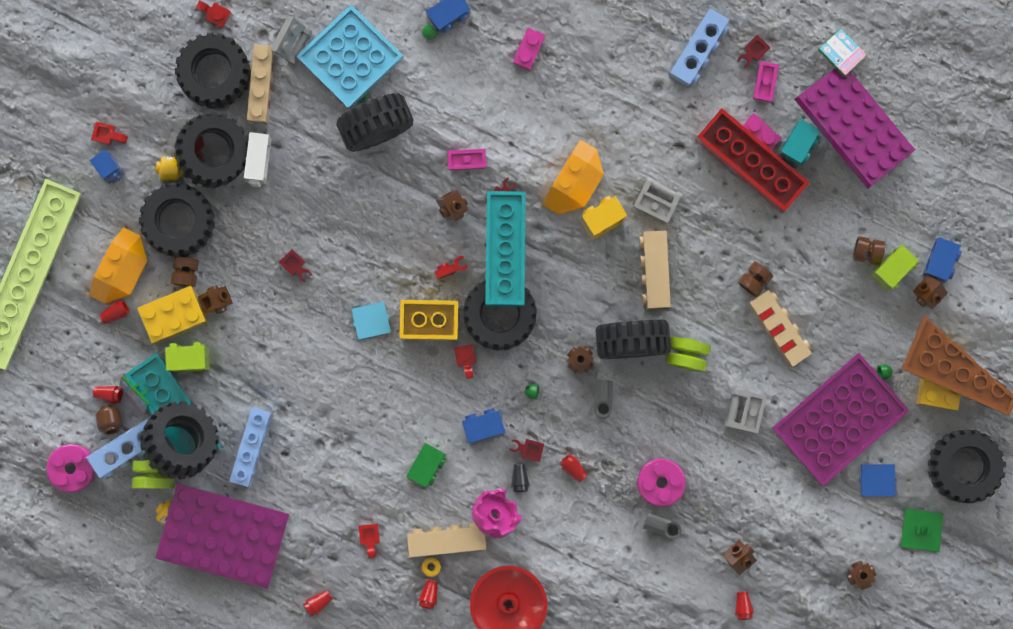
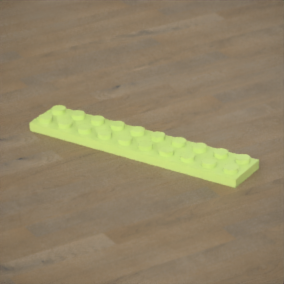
(32, 262)

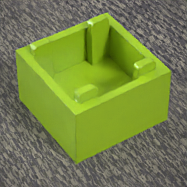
(894, 268)
(187, 358)

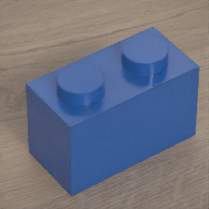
(448, 13)
(107, 167)
(942, 260)
(483, 426)

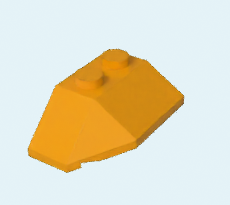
(575, 181)
(119, 268)

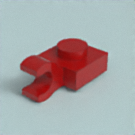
(216, 14)
(106, 133)
(445, 270)
(465, 357)
(369, 536)

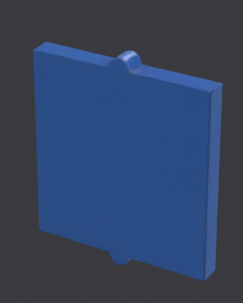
(878, 480)

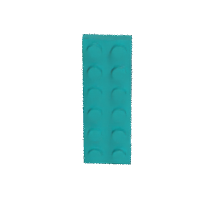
(505, 248)
(162, 390)

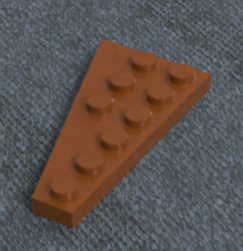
(949, 366)

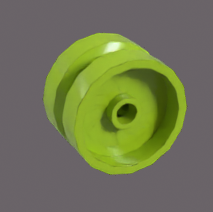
(688, 353)
(151, 477)

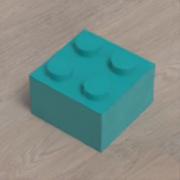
(801, 139)

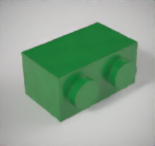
(426, 464)

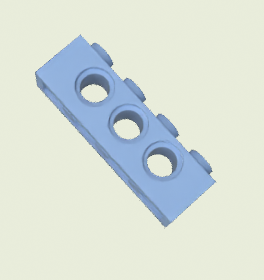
(711, 21)
(250, 447)
(97, 458)

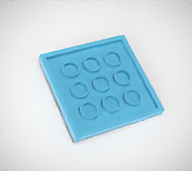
(350, 57)

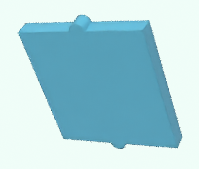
(371, 320)

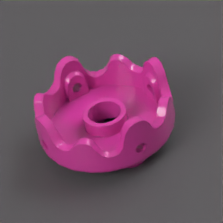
(57, 473)
(647, 482)
(505, 510)

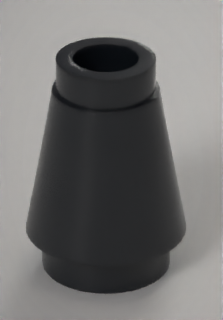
(520, 479)

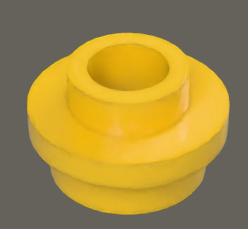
(431, 573)

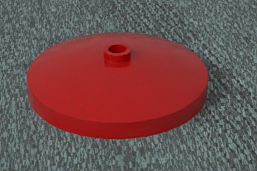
(506, 584)

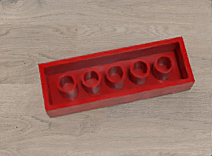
(752, 161)

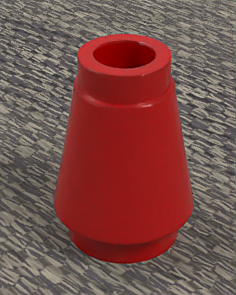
(115, 312)
(109, 394)
(572, 467)
(428, 597)
(317, 603)
(743, 606)

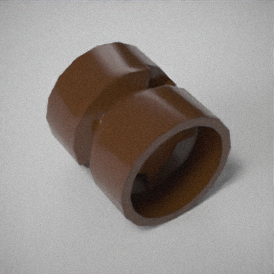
(868, 250)
(184, 278)
(752, 285)

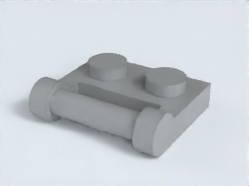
(287, 38)
(654, 205)
(751, 414)

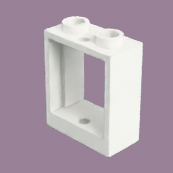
(257, 159)

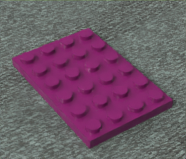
(855, 126)
(840, 419)
(222, 535)

